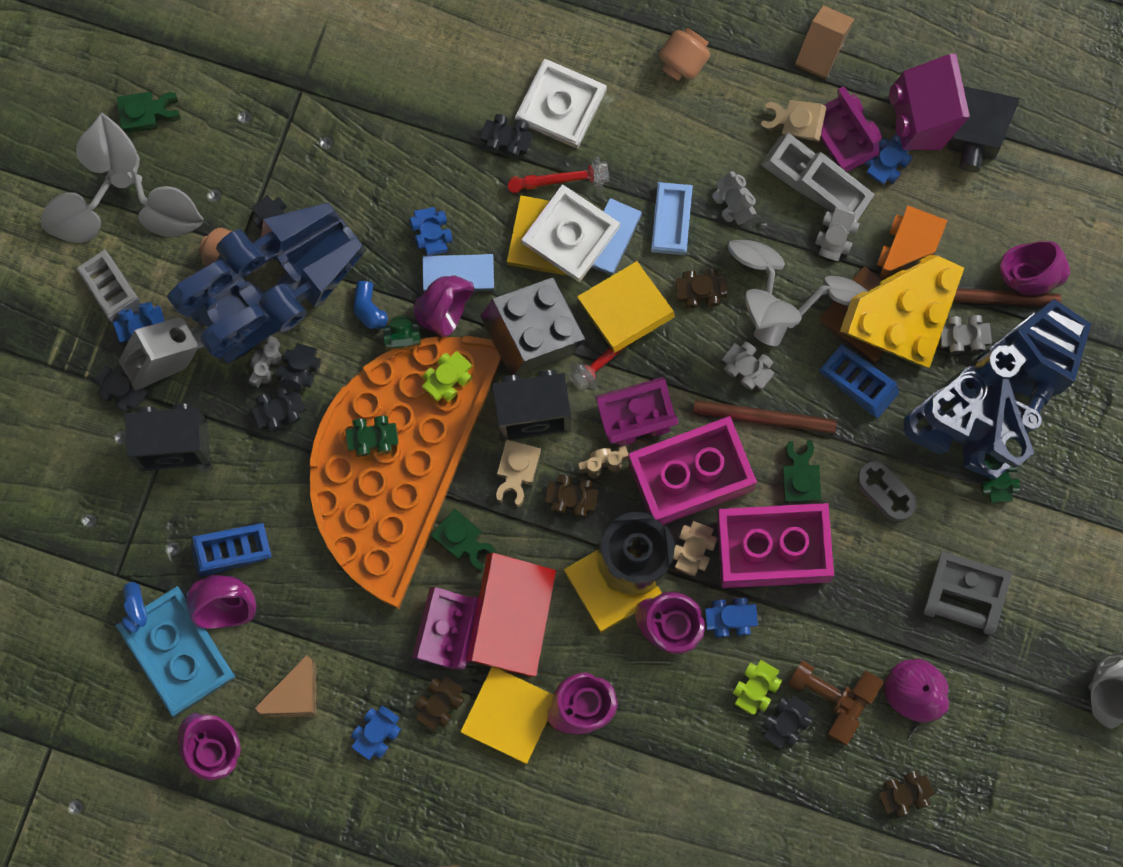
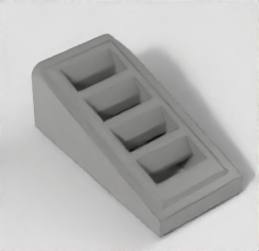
(124, 300)

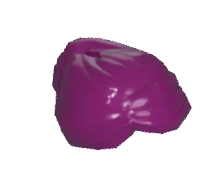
(1034, 267)
(443, 304)
(220, 602)
(679, 625)
(917, 691)
(590, 699)
(214, 754)

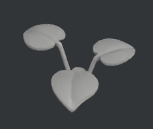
(109, 149)
(771, 314)

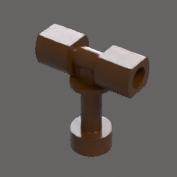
(848, 703)

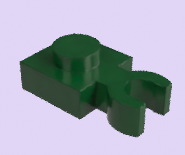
(141, 111)
(801, 480)
(460, 537)

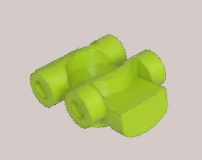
(451, 370)
(753, 693)

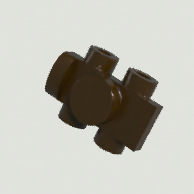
(706, 286)
(579, 498)
(436, 709)
(898, 797)

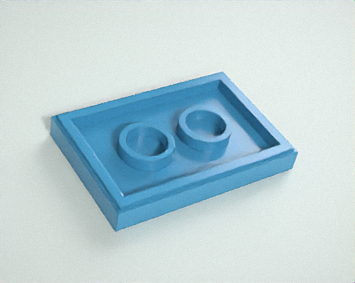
(177, 654)

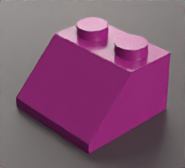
(929, 104)

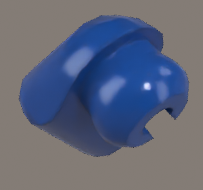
(365, 310)
(135, 608)

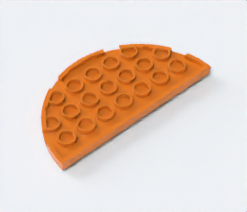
(384, 505)

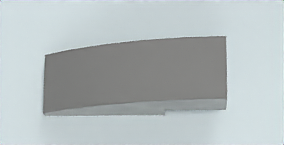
(816, 176)

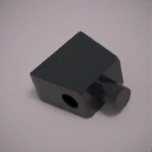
(984, 129)

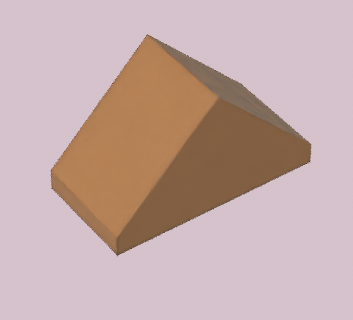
(824, 42)
(294, 694)

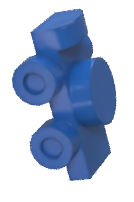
(884, 166)
(431, 235)
(131, 321)
(738, 616)
(371, 738)

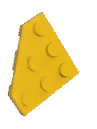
(906, 310)

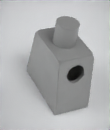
(159, 351)

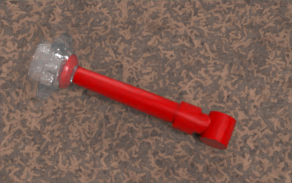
(596, 173)
(584, 375)

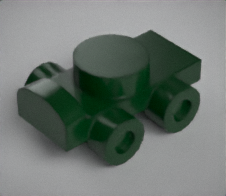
(401, 333)
(366, 438)
(1001, 488)

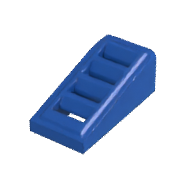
(883, 398)
(233, 561)

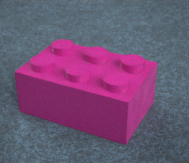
(692, 471)
(775, 545)

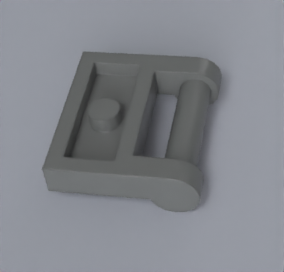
(972, 582)

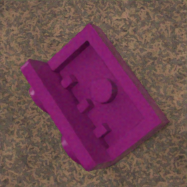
(848, 133)
(636, 411)
(445, 629)

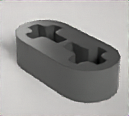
(892, 486)

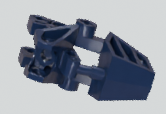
(307, 243)
(1032, 359)

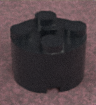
(650, 541)

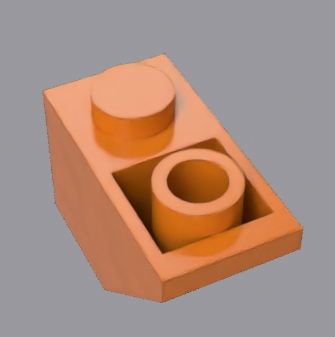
(915, 238)

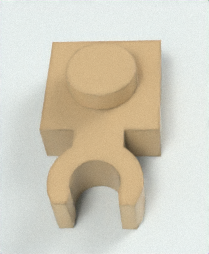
(801, 119)
(517, 467)

